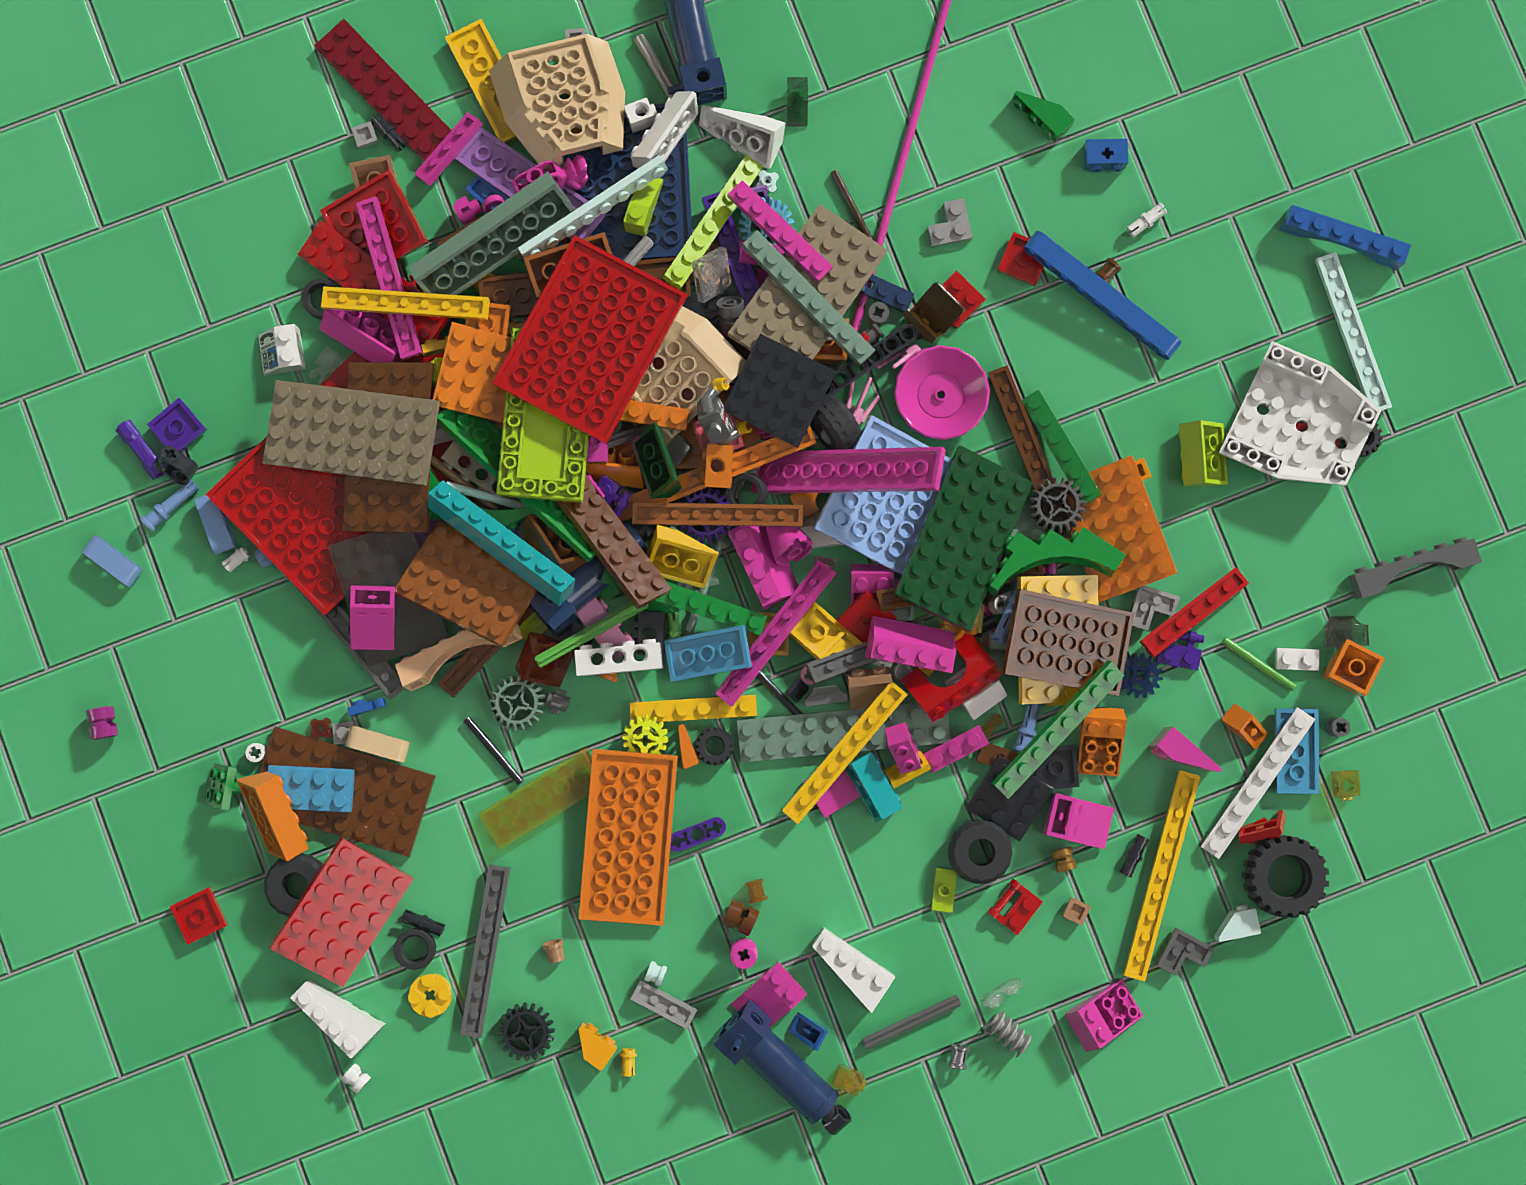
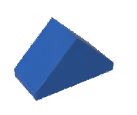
(808, 1031)

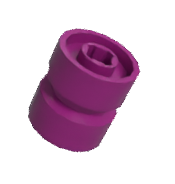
(102, 723)

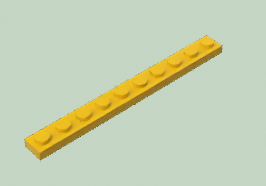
(1161, 875)

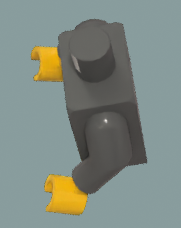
(715, 419)

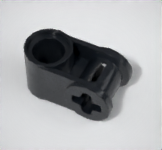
(177, 466)

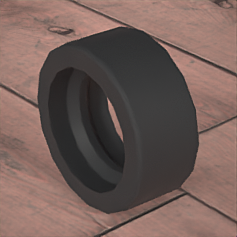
(308, 291)
(756, 480)
(412, 965)

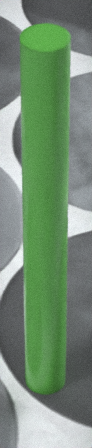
(1259, 664)

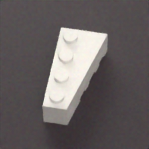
(860, 973)

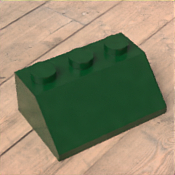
(656, 463)

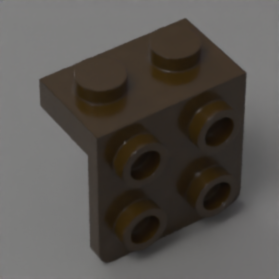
(934, 313)

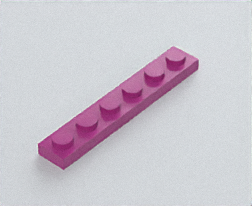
(780, 231)

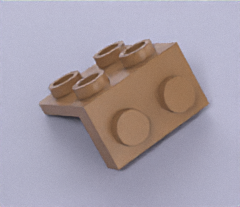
(866, 685)

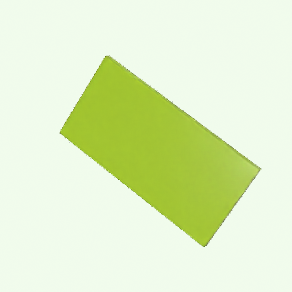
(540, 454)

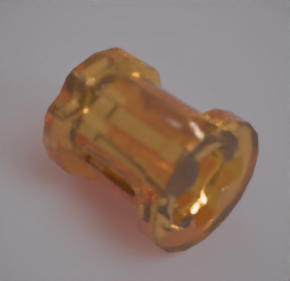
(756, 891)

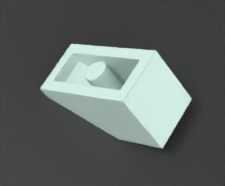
(1239, 924)

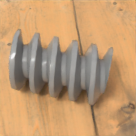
(1008, 1032)

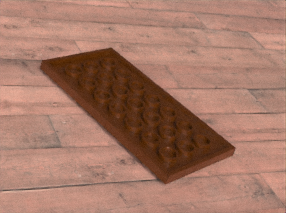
(384, 504)
(386, 795)

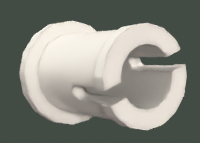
(236, 559)

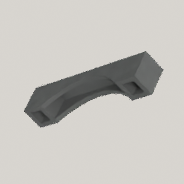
(1456, 556)

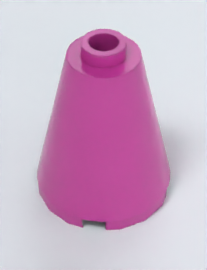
(788, 544)

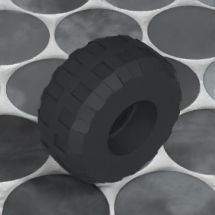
(835, 425)
(1000, 857)
(277, 878)

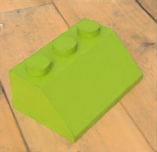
(1200, 454)

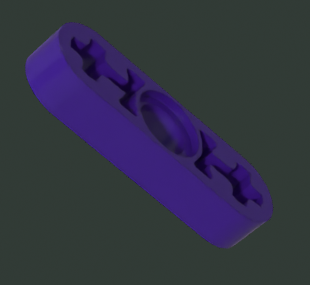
(713, 833)

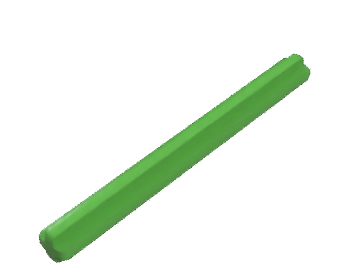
(587, 634)

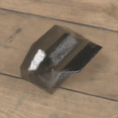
(1344, 628)

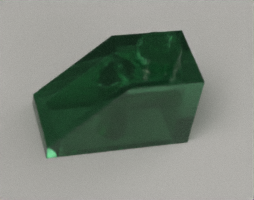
(797, 101)

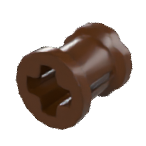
(1108, 270)

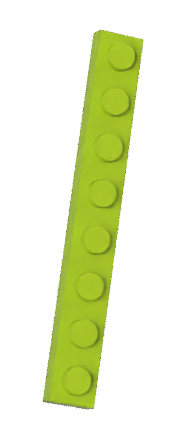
(710, 225)

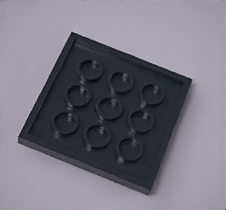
(779, 390)

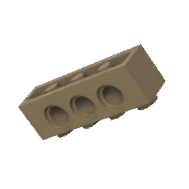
(451, 457)

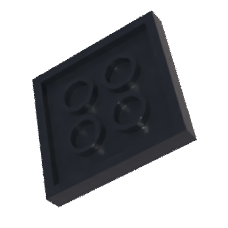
(1010, 814)

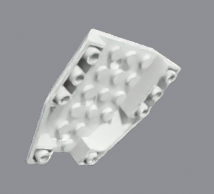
(1295, 392)

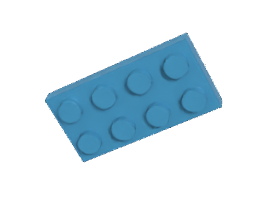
(707, 653)
(1301, 769)
(317, 787)

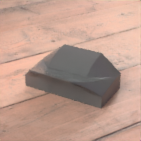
(825, 695)

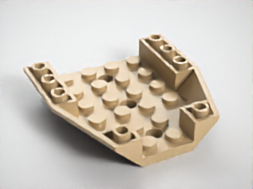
(542, 120)
(692, 359)

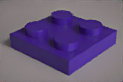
(177, 426)

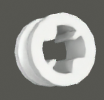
(253, 758)

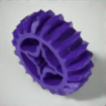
(708, 533)

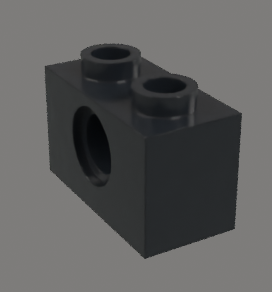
(650, 620)

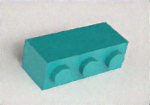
(874, 787)

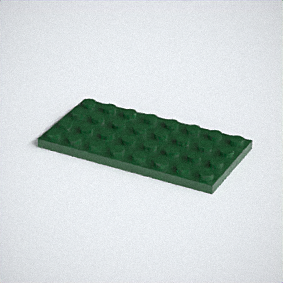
(963, 538)

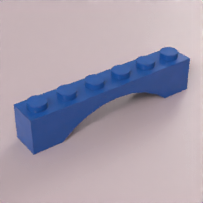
(1376, 246)

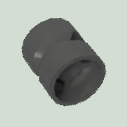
(729, 310)

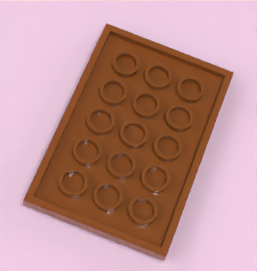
(465, 585)

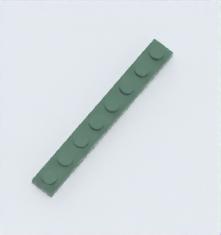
(808, 298)

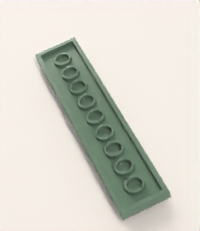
(820, 732)

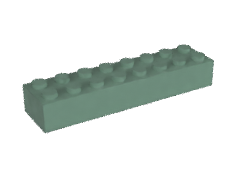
(492, 238)

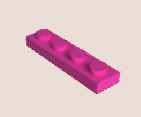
(448, 149)

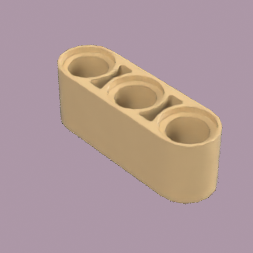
(377, 743)

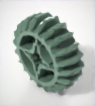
(514, 711)

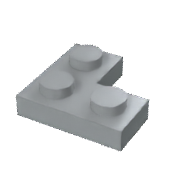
(955, 229)
(1149, 601)

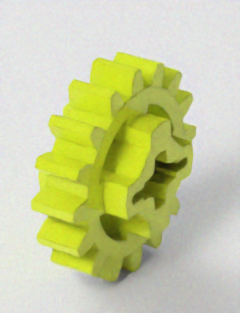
(654, 738)

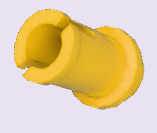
(628, 1062)

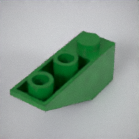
(1049, 116)

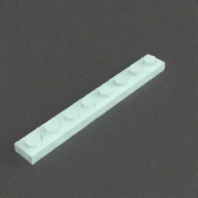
(598, 205)
(1352, 330)

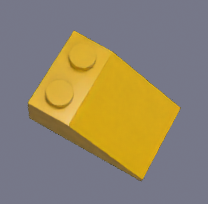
(681, 557)

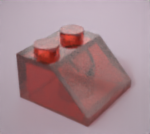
(550, 674)

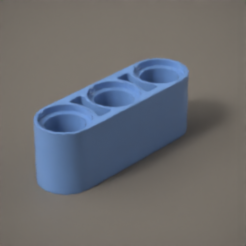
(215, 525)
(112, 560)

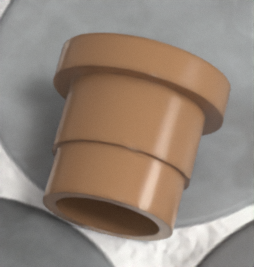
(554, 950)

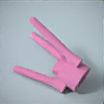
(906, 353)
(856, 410)

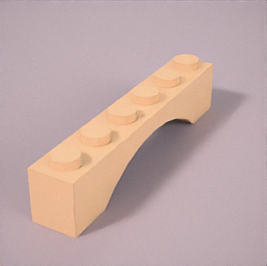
(419, 669)

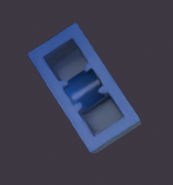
(1113, 148)

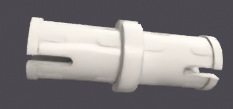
(1146, 220)

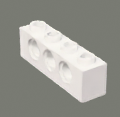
(585, 666)

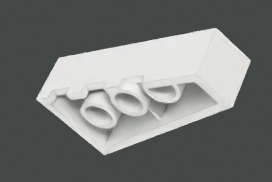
(337, 1017)

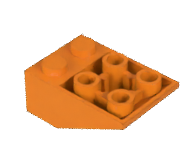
(1101, 741)

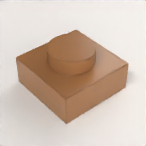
(1076, 911)

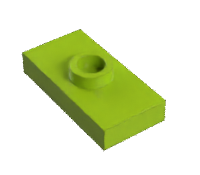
(944, 890)

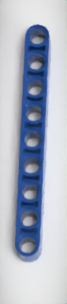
(1102, 295)

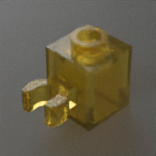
(849, 1080)

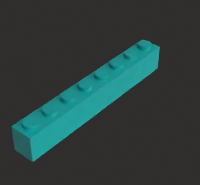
(500, 543)

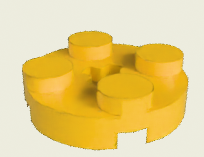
(430, 1007)

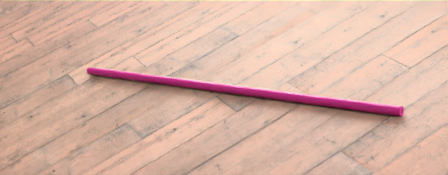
(906, 147)

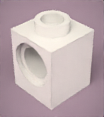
(640, 122)

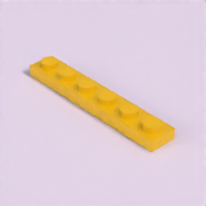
(693, 709)

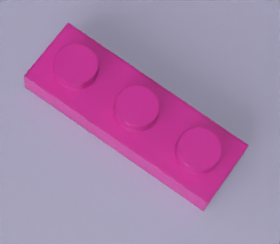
(956, 748)

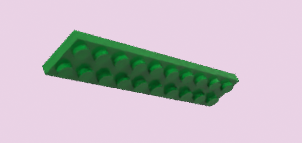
(483, 442)

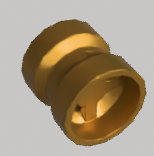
(1064, 864)

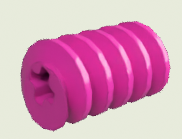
(746, 961)

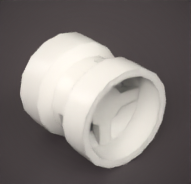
(355, 1078)

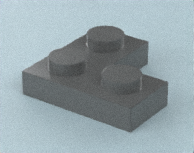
(1181, 946)

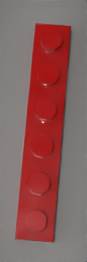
(1194, 612)

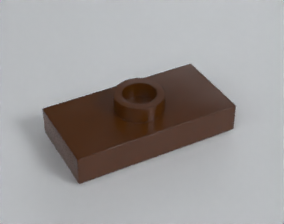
(990, 752)

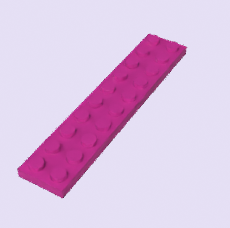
(854, 471)

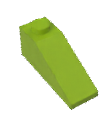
(642, 207)

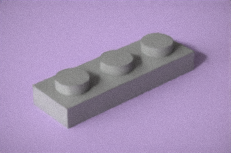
(663, 1004)

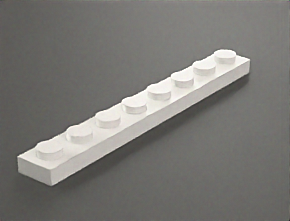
(1258, 782)

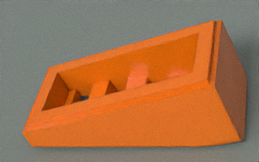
(688, 753)

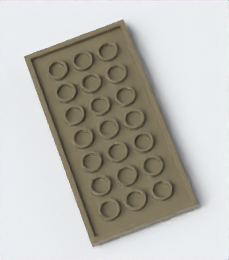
(779, 315)
(351, 432)

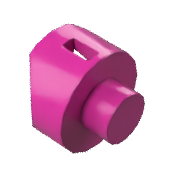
(462, 205)

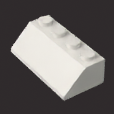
(666, 129)

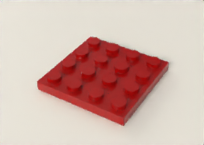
(399, 218)

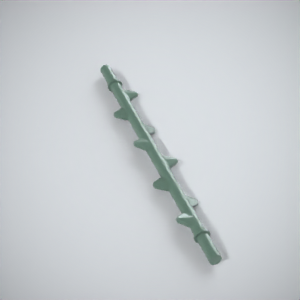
(719, 546)

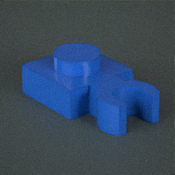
(360, 706)

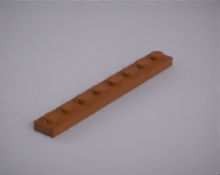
(717, 514)

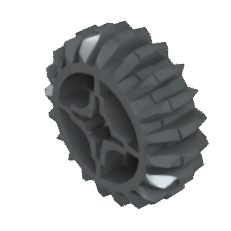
(1066, 489)

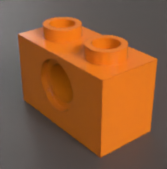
(723, 453)

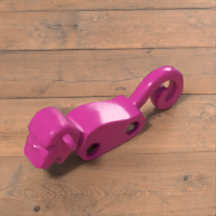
(571, 174)

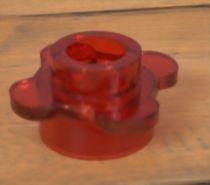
(316, 732)

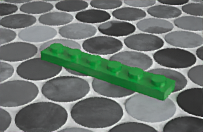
(1061, 446)

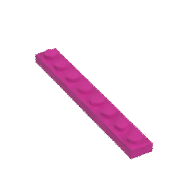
(388, 274)
(777, 632)

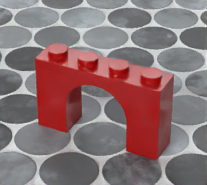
(940, 700)

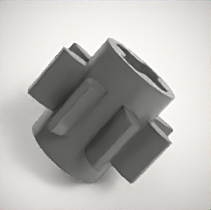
(558, 701)

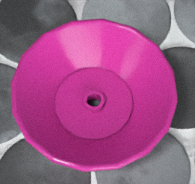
(948, 372)

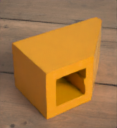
(595, 1047)

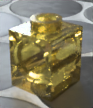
(1352, 777)

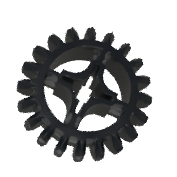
(522, 1022)

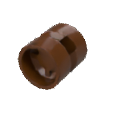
(740, 917)

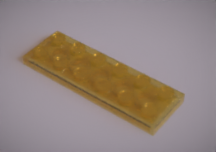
(539, 800)

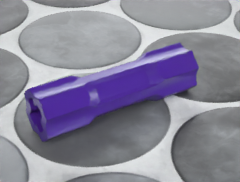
(131, 436)

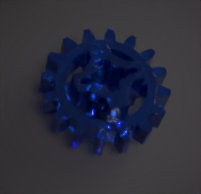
(1144, 683)

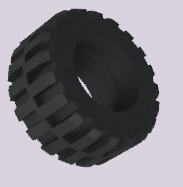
(1312, 881)

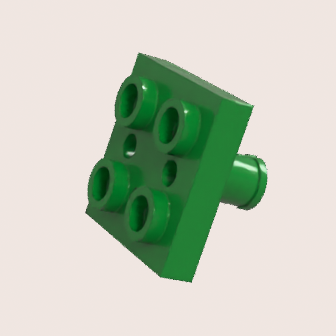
(222, 786)

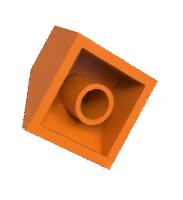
(1353, 668)

